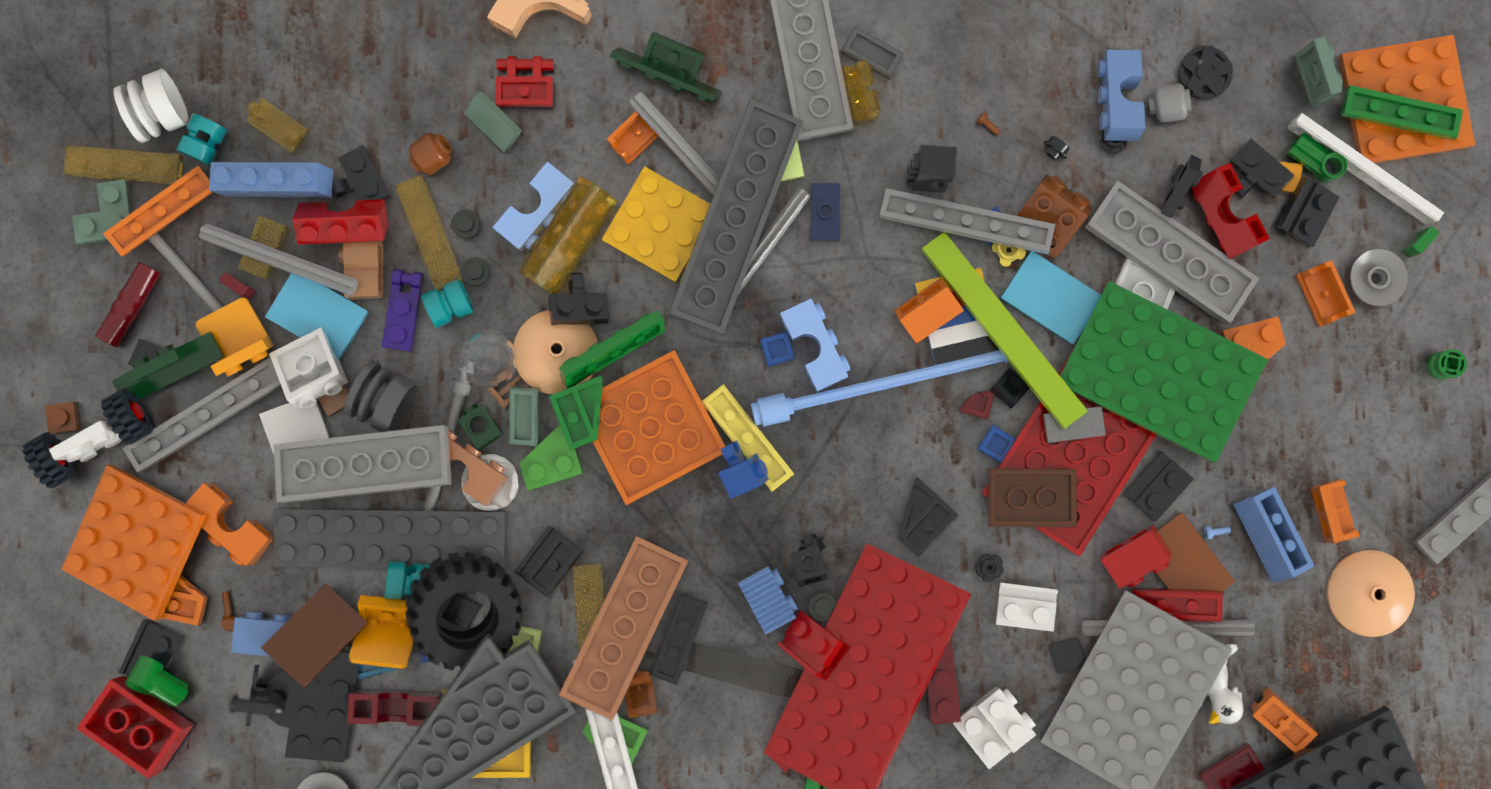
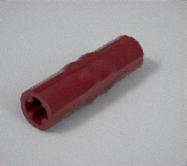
(127, 305)

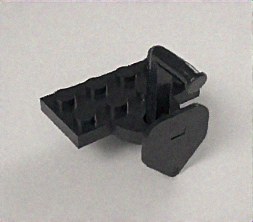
(312, 714)

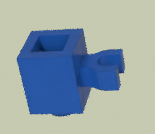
(741, 473)

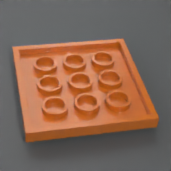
(1414, 70)
(654, 428)
(133, 542)

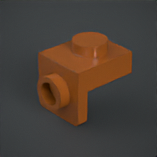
(641, 695)

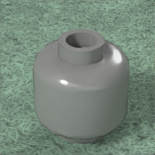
(1170, 102)

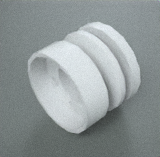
(148, 107)

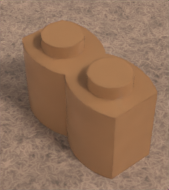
(366, 264)

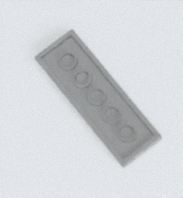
(812, 67)
(1172, 253)
(362, 464)

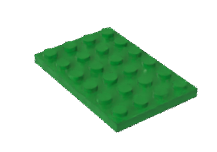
(1162, 372)

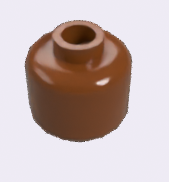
(430, 153)

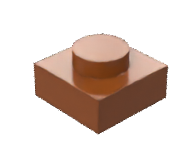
(63, 417)

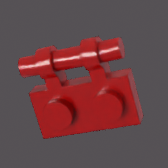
(524, 90)

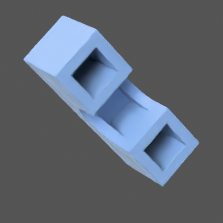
(523, 229)
(806, 321)

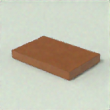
(1192, 561)

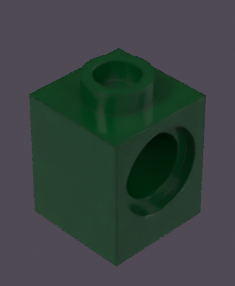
(489, 435)

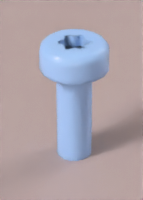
(1209, 532)

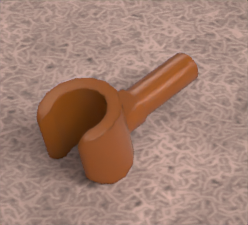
(227, 620)

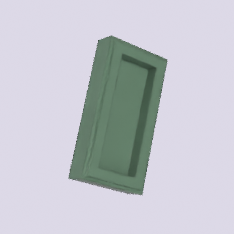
(492, 121)
(524, 416)

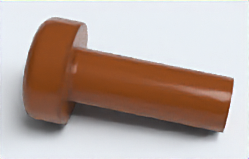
(983, 119)

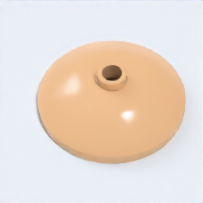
(534, 357)
(1353, 587)

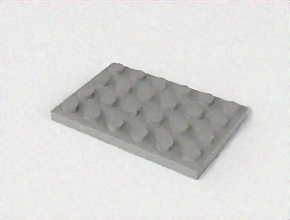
(1136, 694)

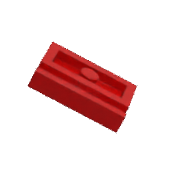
(810, 644)

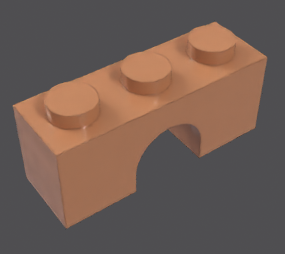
(484, 478)

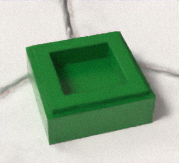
(1420, 241)

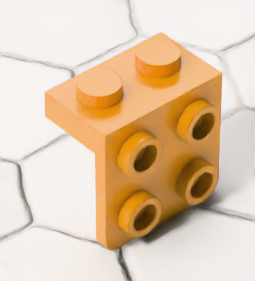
(238, 335)
(386, 637)

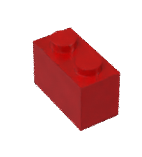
(1137, 557)

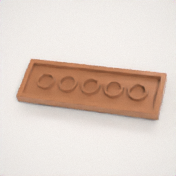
(623, 628)

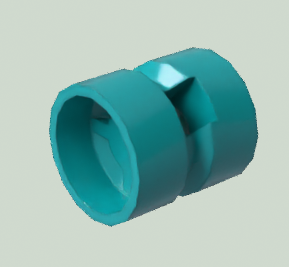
(197, 148)
(445, 304)
(400, 578)

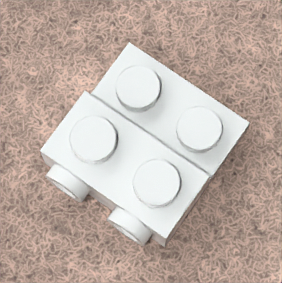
(308, 369)
(995, 726)

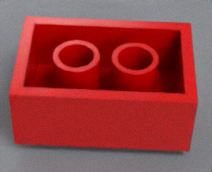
(135, 727)

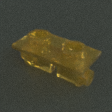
(863, 103)
(276, 124)

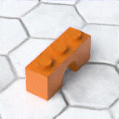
(246, 543)

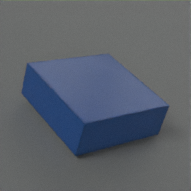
(777, 349)
(996, 444)

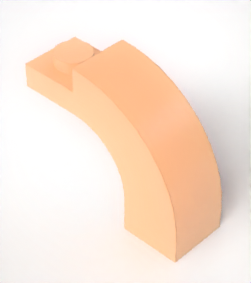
(512, 14)

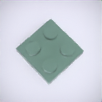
(1319, 72)

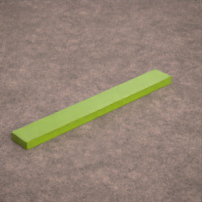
(1004, 331)

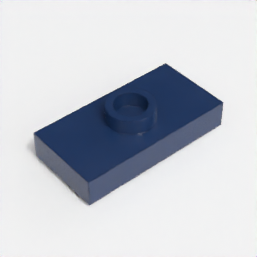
(825, 211)

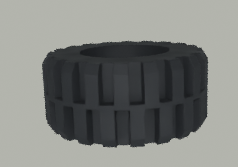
(447, 579)

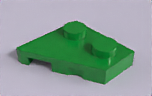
(579, 412)

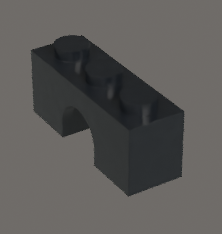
(932, 168)

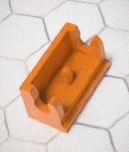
(631, 138)
(1325, 293)
(928, 310)
(1333, 511)
(1283, 721)

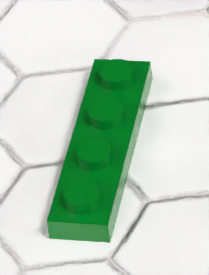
(1401, 112)
(620, 344)

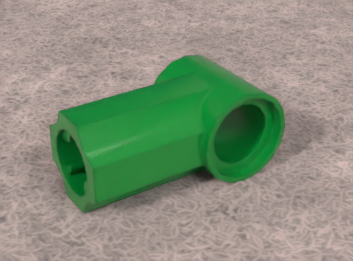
(1314, 158)
(150, 678)

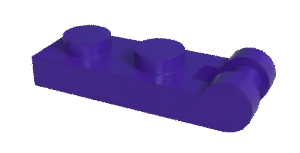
(402, 311)

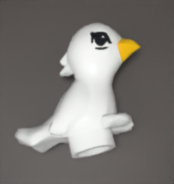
(1225, 703)

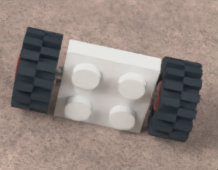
(53, 458)

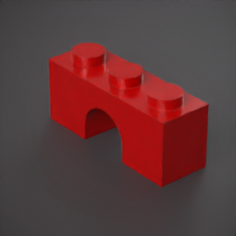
(361, 223)
(1234, 233)

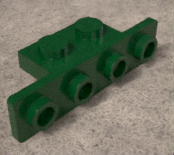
(670, 62)
(170, 365)

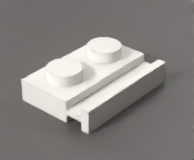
(1026, 607)

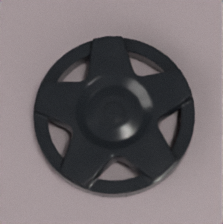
(1205, 72)

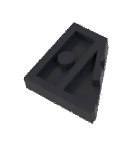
(924, 518)

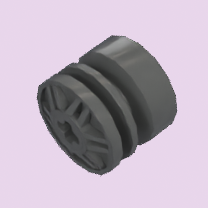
(378, 396)

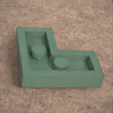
(114, 206)

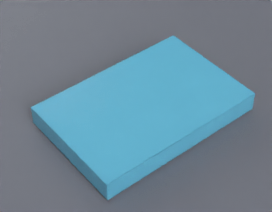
(1051, 297)
(307, 306)

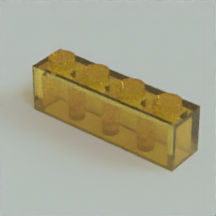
(568, 236)

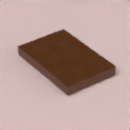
(1032, 498)
(314, 635)

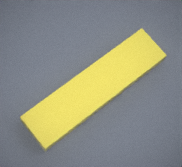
(741, 428)

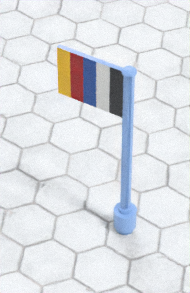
(954, 346)

